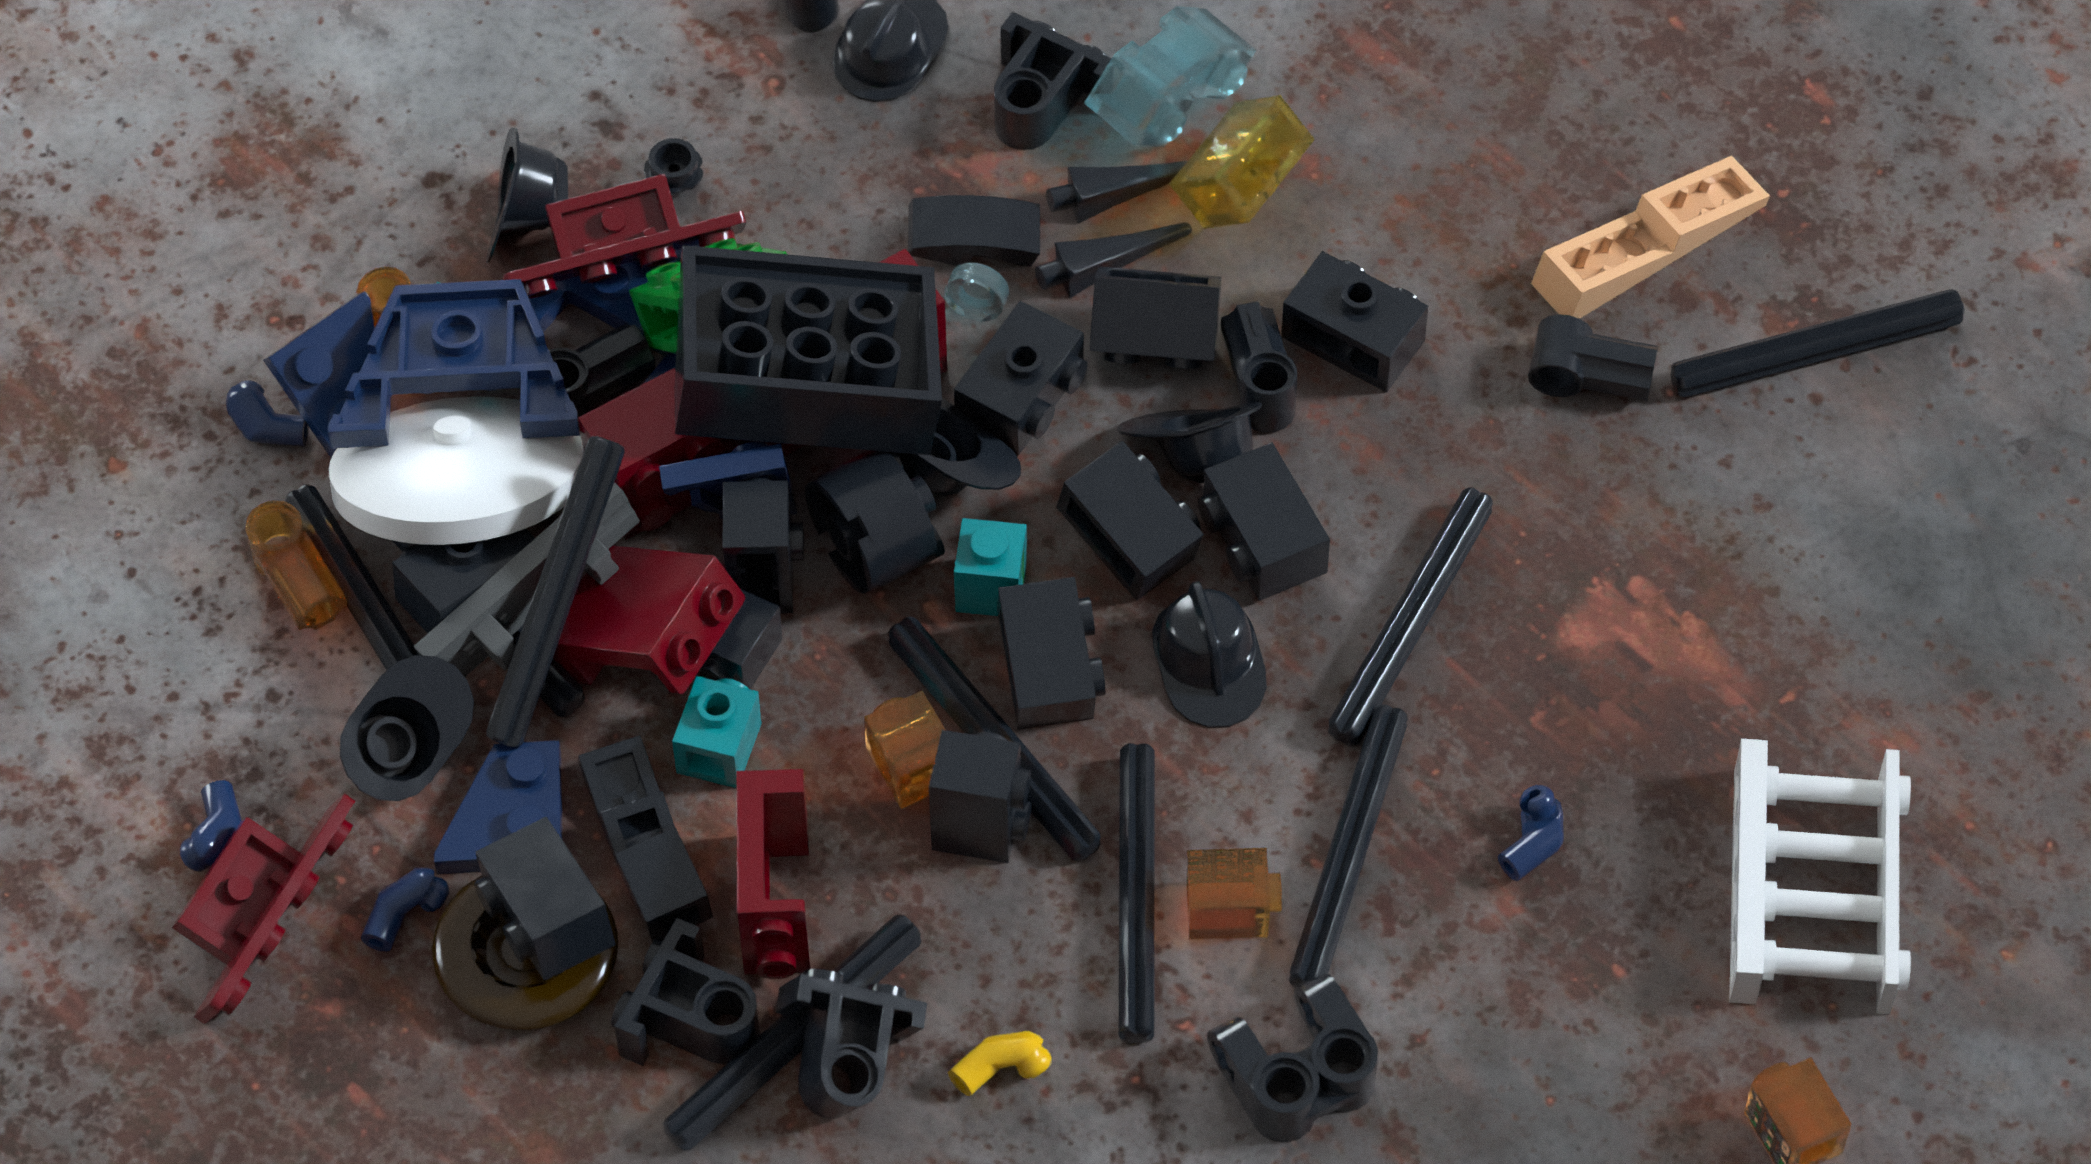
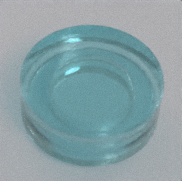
(976, 292)

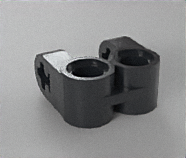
(1255, 1075)

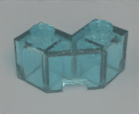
(1154, 85)

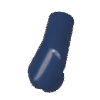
(259, 421)
(216, 830)
(1540, 832)
(397, 899)

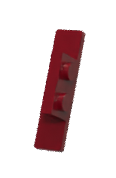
(616, 229)
(246, 894)

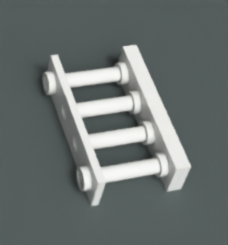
(1760, 900)

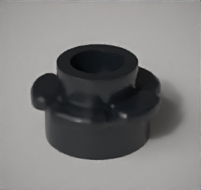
(675, 154)

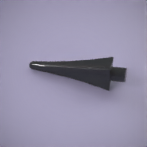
(1101, 188)
(1079, 259)

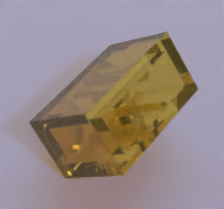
(1242, 162)

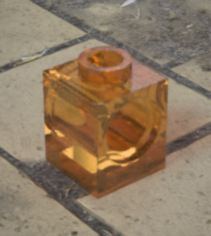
(903, 744)

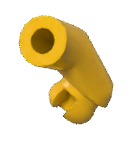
(999, 1052)

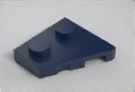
(321, 363)
(706, 475)
(507, 795)

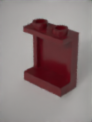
(651, 615)
(770, 824)

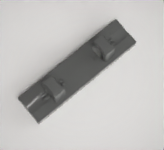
(500, 606)

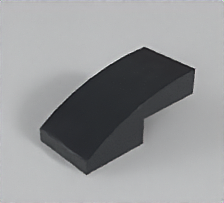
(962, 226)
(624, 792)

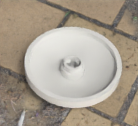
(454, 474)

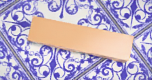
(1662, 229)

